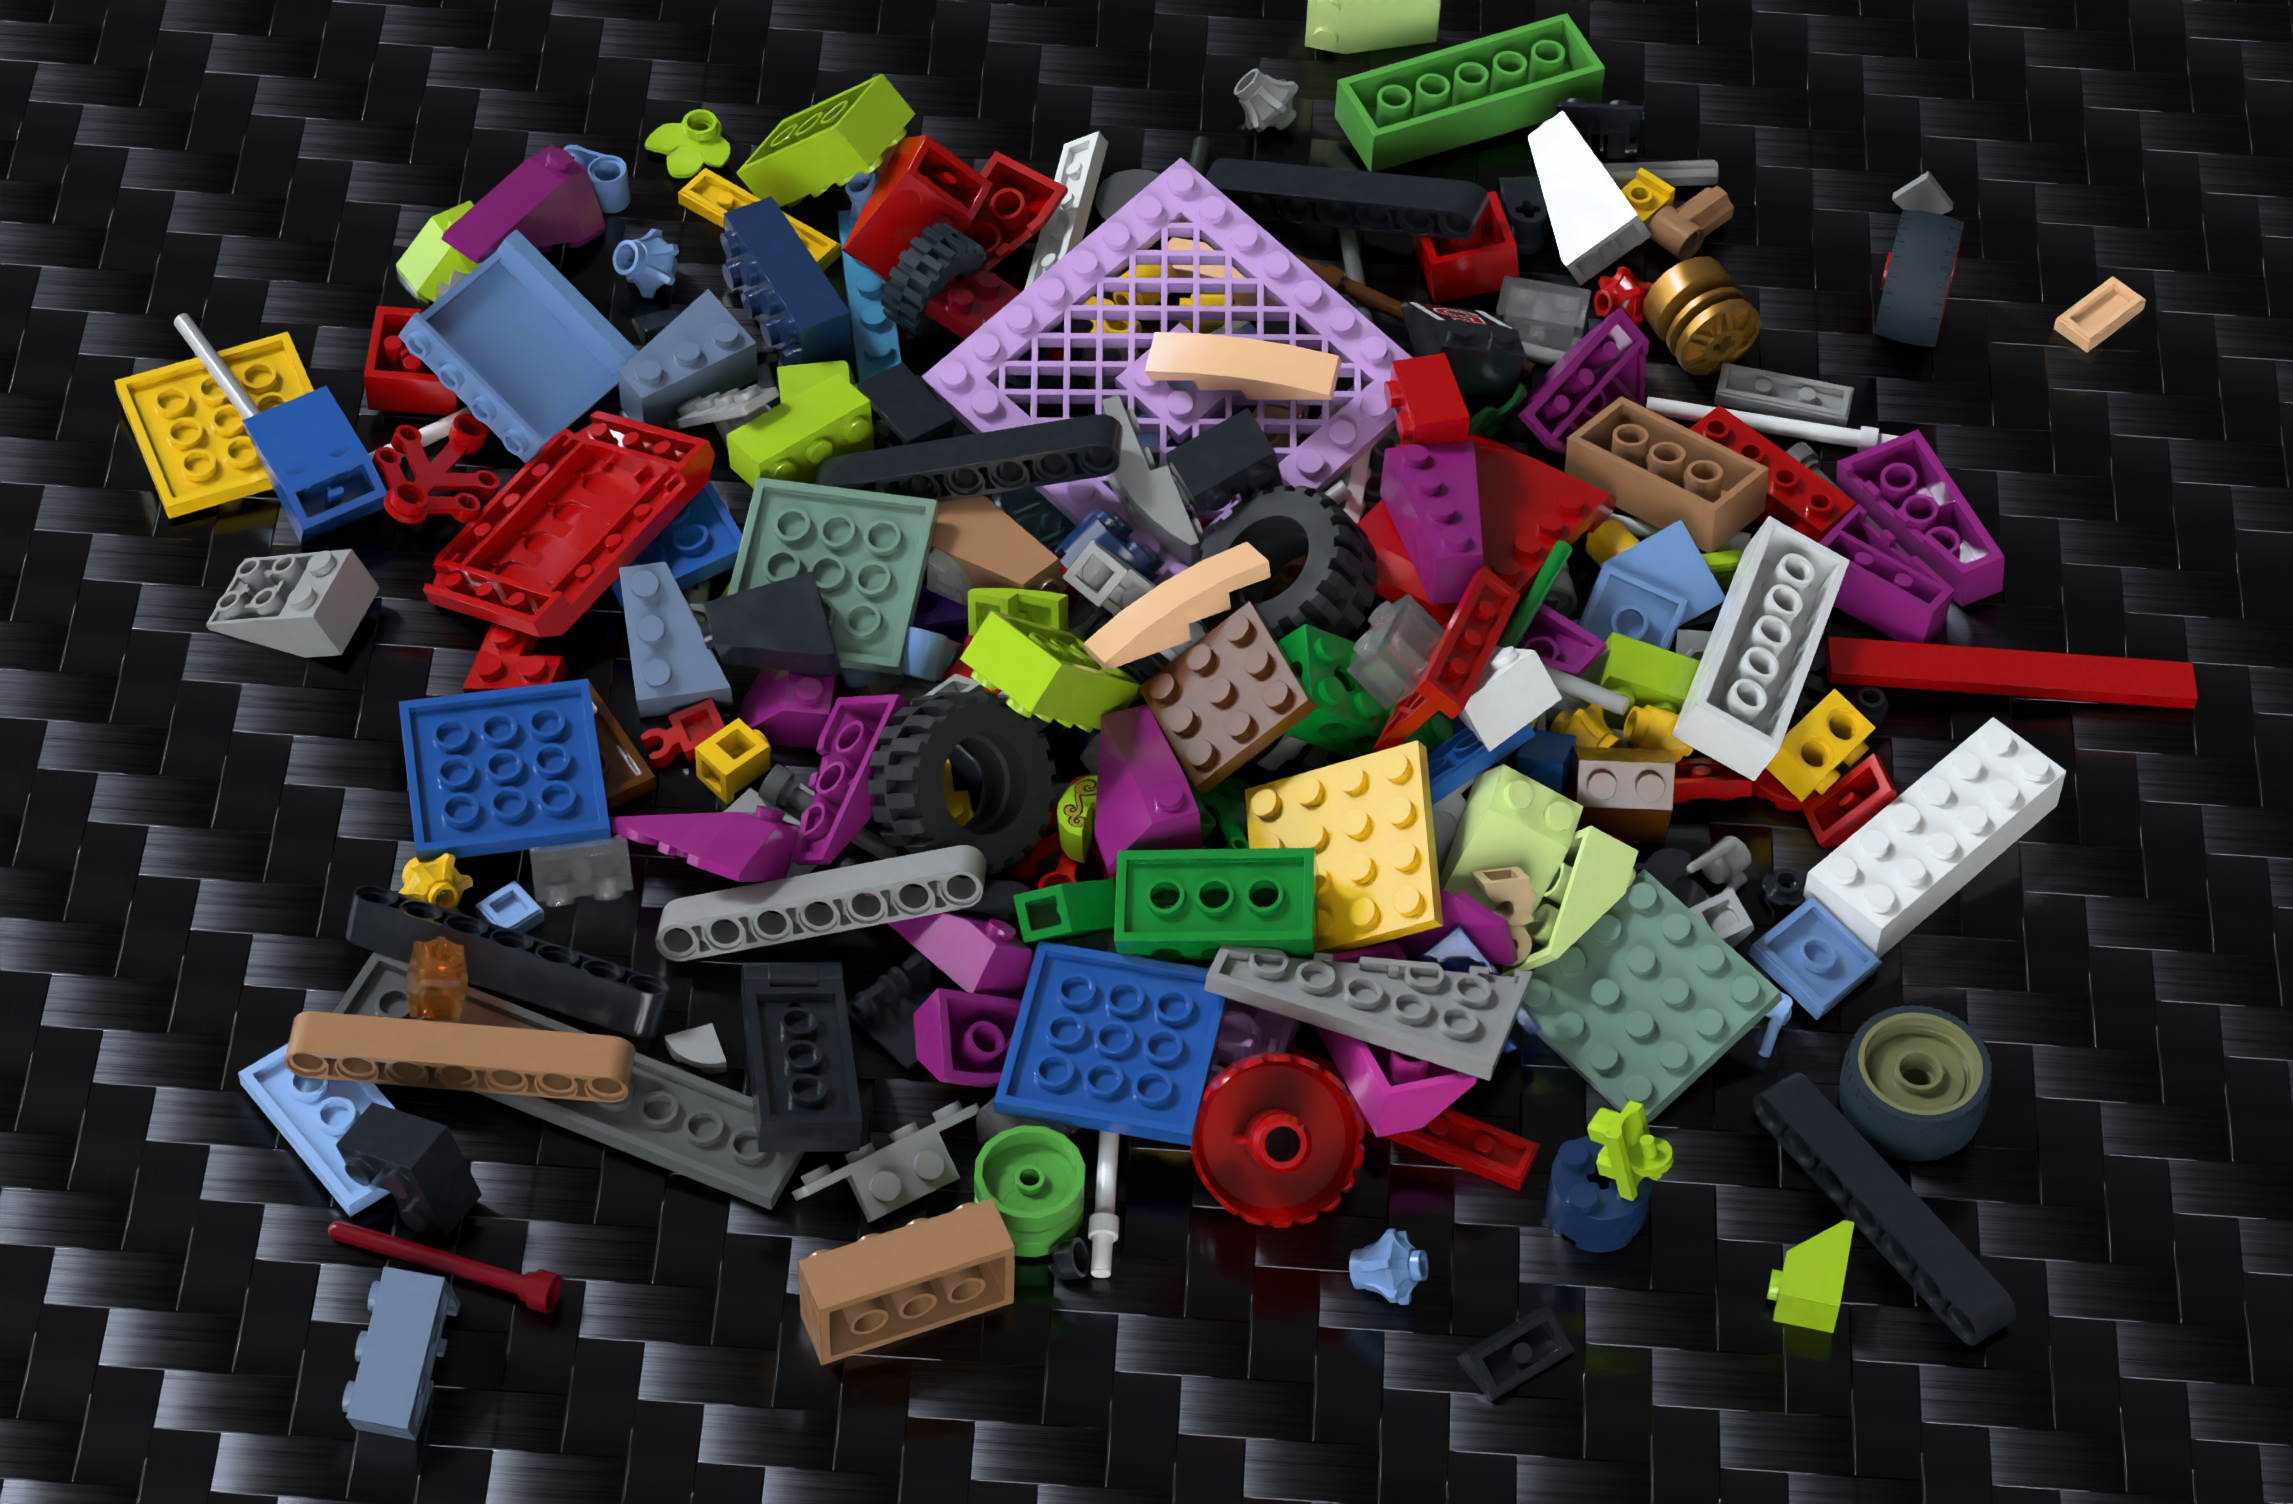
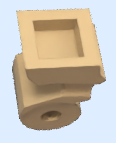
(1516, 891)

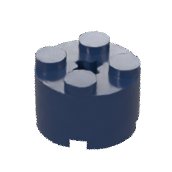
(1113, 534)
(1589, 1204)

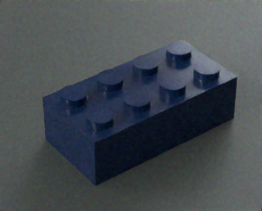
(784, 286)

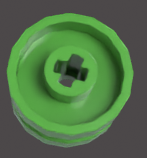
(1035, 1185)

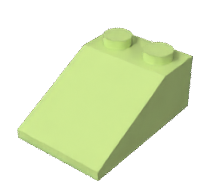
(1370, 24)
(1510, 824)
(1581, 892)

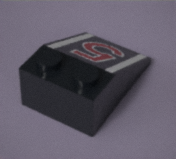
(1479, 347)

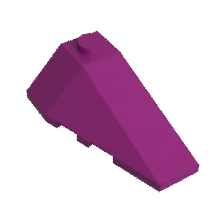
(971, 951)

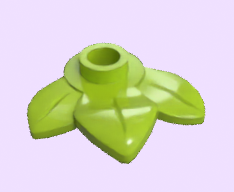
(691, 144)

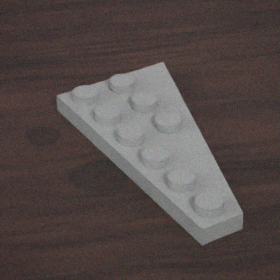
(1386, 1002)

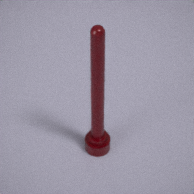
(537, 1288)

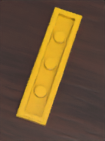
(713, 196)

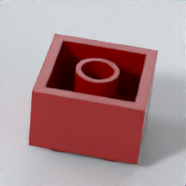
(1471, 265)

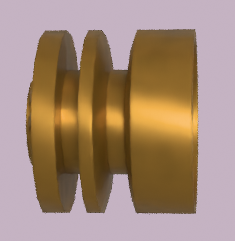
(1701, 315)

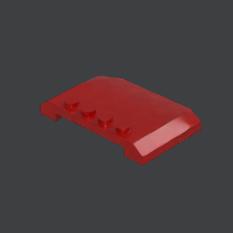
(1521, 516)
(569, 524)

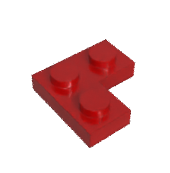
(507, 662)

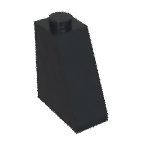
(773, 628)

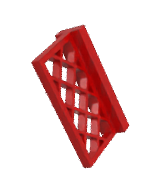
(1457, 658)

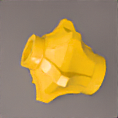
(1587, 726)
(435, 881)

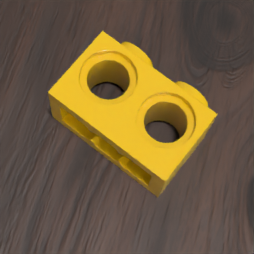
(1816, 743)

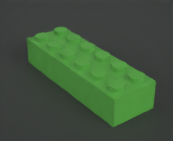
(1467, 92)

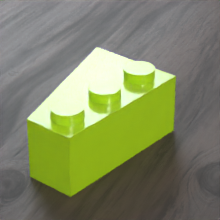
(1643, 674)

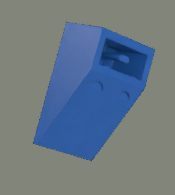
(316, 464)

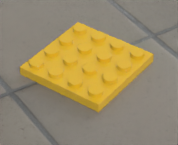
(194, 432)
(1369, 841)

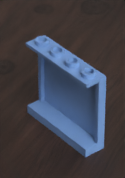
(520, 347)

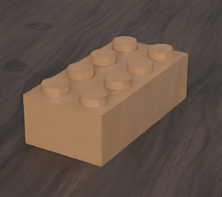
(1667, 473)
(906, 1280)

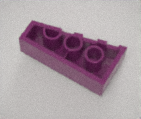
(1922, 507)
(1436, 513)

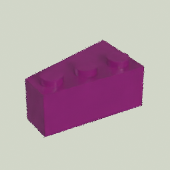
(1885, 585)

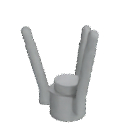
(1724, 863)

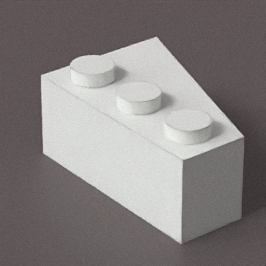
(1508, 695)

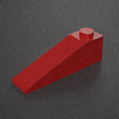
(1014, 207)

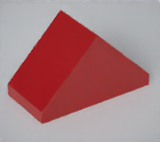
(1850, 802)

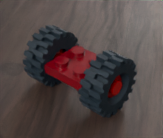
(948, 288)

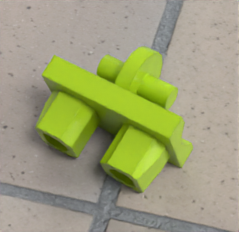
(1629, 1148)

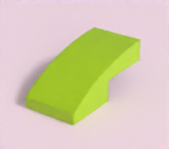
(1030, 605)

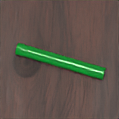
(1536, 595)

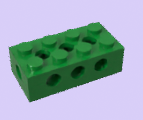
(1346, 714)
(1210, 877)

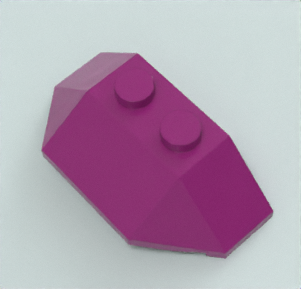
(1587, 380)

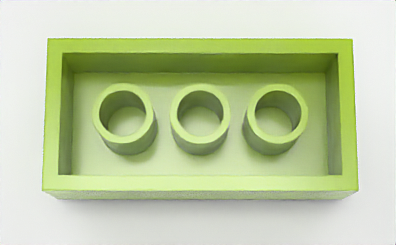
(828, 143)
(1046, 672)

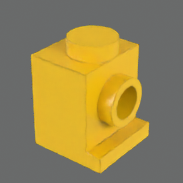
(1648, 195)
(732, 759)

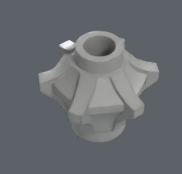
(1266, 100)

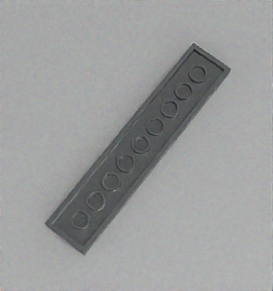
(664, 1118)

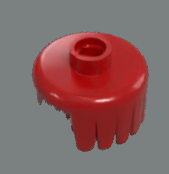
(1277, 1139)

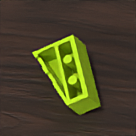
(801, 432)

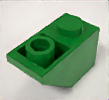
(1066, 911)

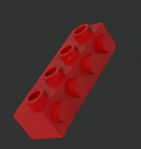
(1793, 491)

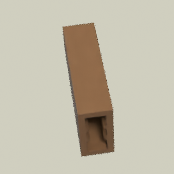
(994, 547)

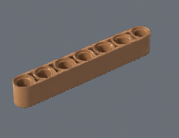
(460, 1056)

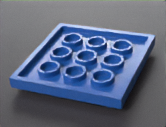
(503, 770)
(1112, 1044)

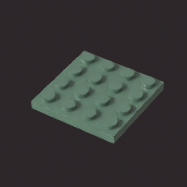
(863, 553)
(1647, 999)

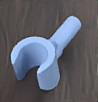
(1779, 1016)

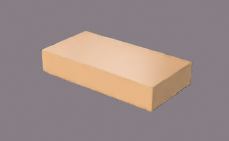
(2099, 314)

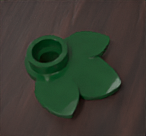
(1488, 419)

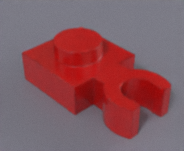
(688, 730)

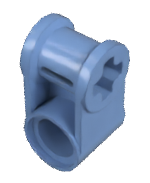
(607, 177)
(928, 654)

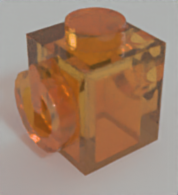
(437, 980)

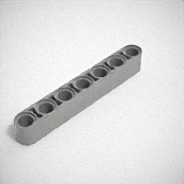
(838, 887)

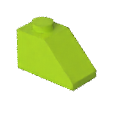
(1813, 1280)

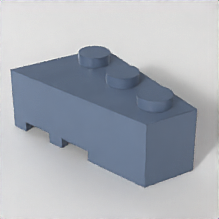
(689, 358)
(667, 645)
(399, 1352)

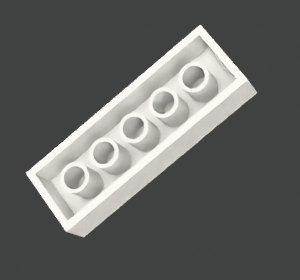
(1761, 649)
(1936, 836)

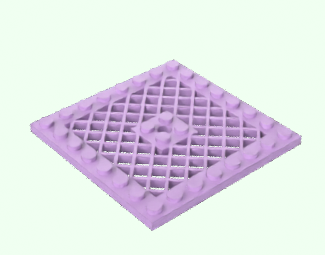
(1058, 295)

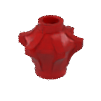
(1622, 292)

